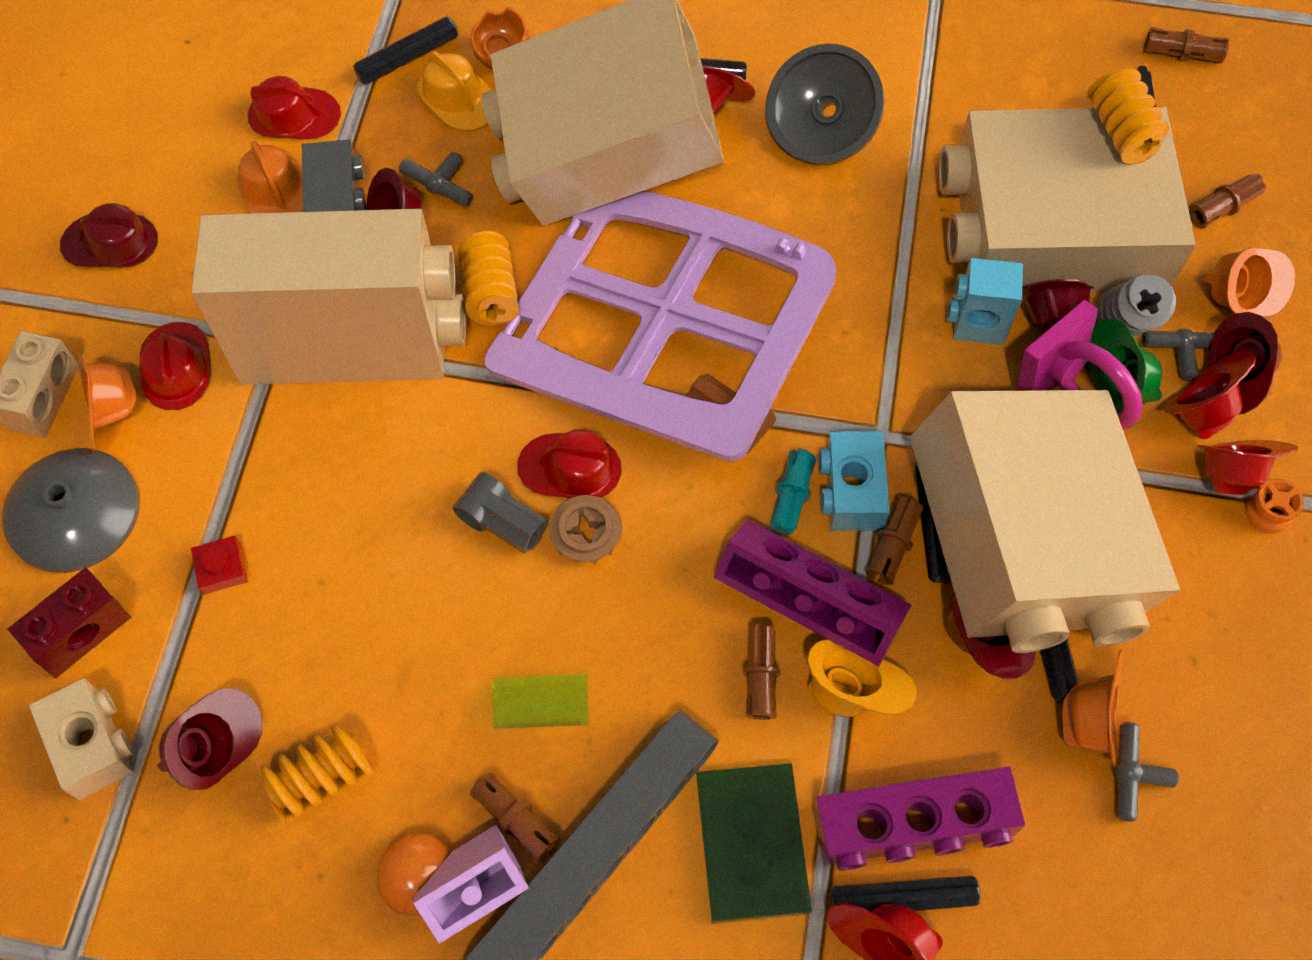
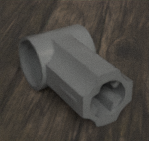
(490, 507)

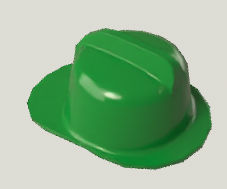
(1141, 364)

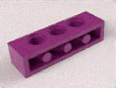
(812, 591)
(987, 792)

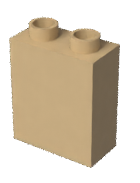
(600, 110)
(1062, 201)
(328, 295)
(1042, 517)

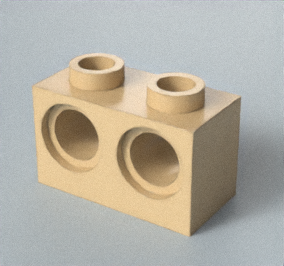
(34, 383)

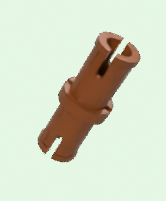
(1186, 45)
(515, 817)

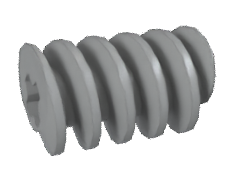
(1138, 303)

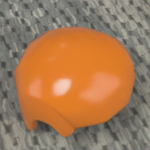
(496, 33)
(407, 868)

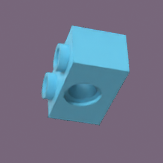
(986, 300)
(862, 457)

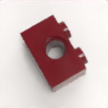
(69, 623)

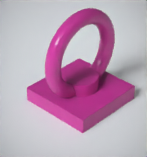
(1063, 353)

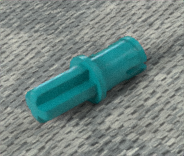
(793, 491)

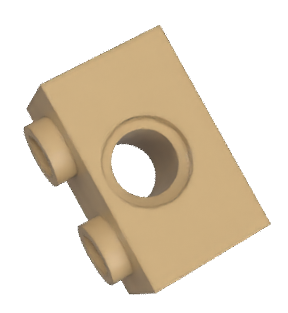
(62, 721)

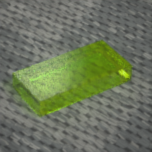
(540, 701)

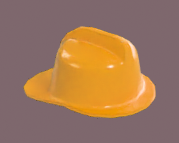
(453, 91)
(853, 685)

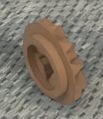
(598, 514)

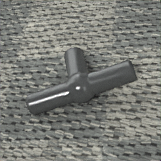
(437, 181)
(1185, 342)
(1130, 773)

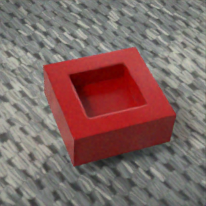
(219, 565)

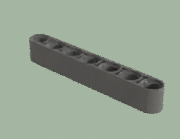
(599, 843)

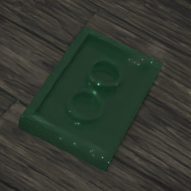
(752, 843)

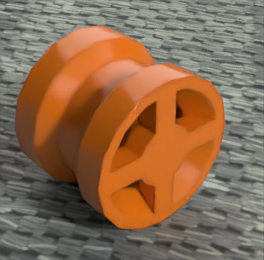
(1274, 494)

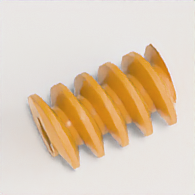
(1129, 115)
(488, 279)
(314, 772)

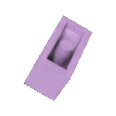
(470, 884)

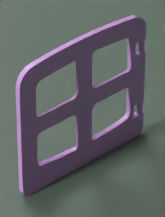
(620, 394)

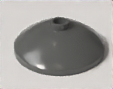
(809, 84)
(80, 527)

